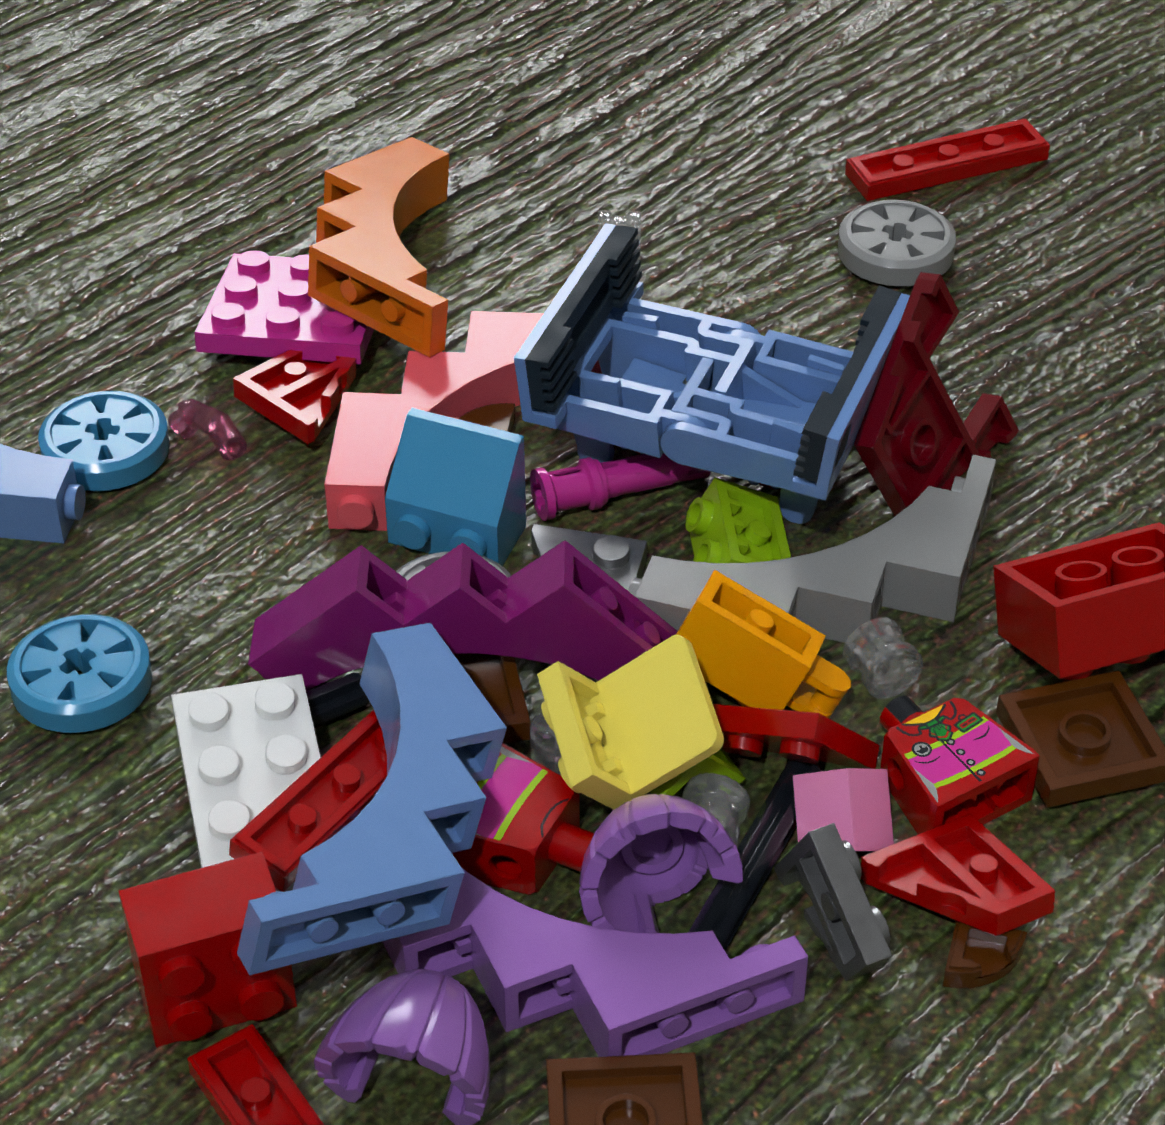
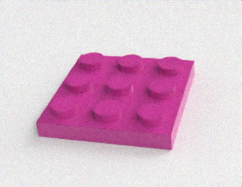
(267, 310)

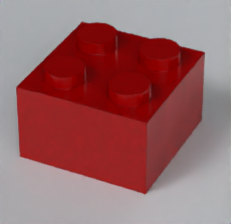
(186, 949)

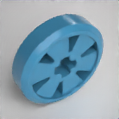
(109, 436)
(56, 697)

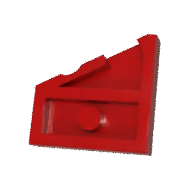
(296, 391)
(793, 735)
(962, 875)

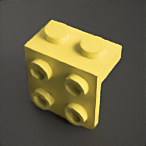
(633, 724)

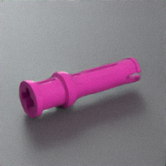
(596, 482)

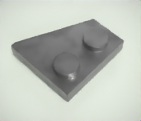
(840, 912)

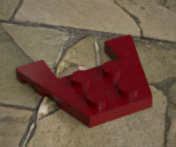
(911, 425)

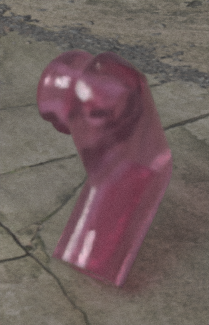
(216, 424)

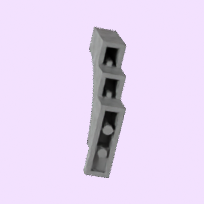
(905, 565)

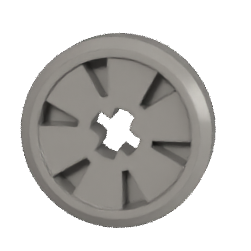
(896, 242)

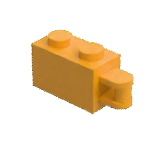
(760, 651)

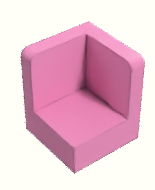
(852, 800)

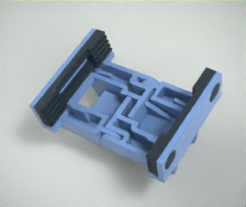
(751, 402)

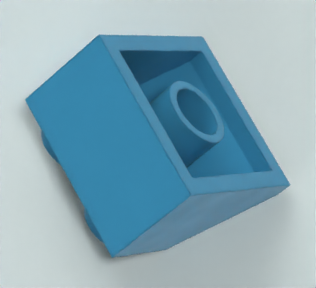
(456, 487)

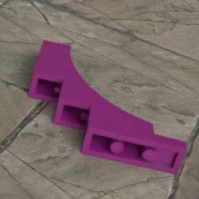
(543, 613)

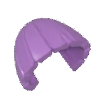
(651, 855)
(408, 1018)

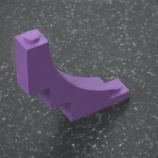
(624, 986)

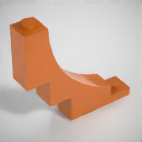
(358, 250)

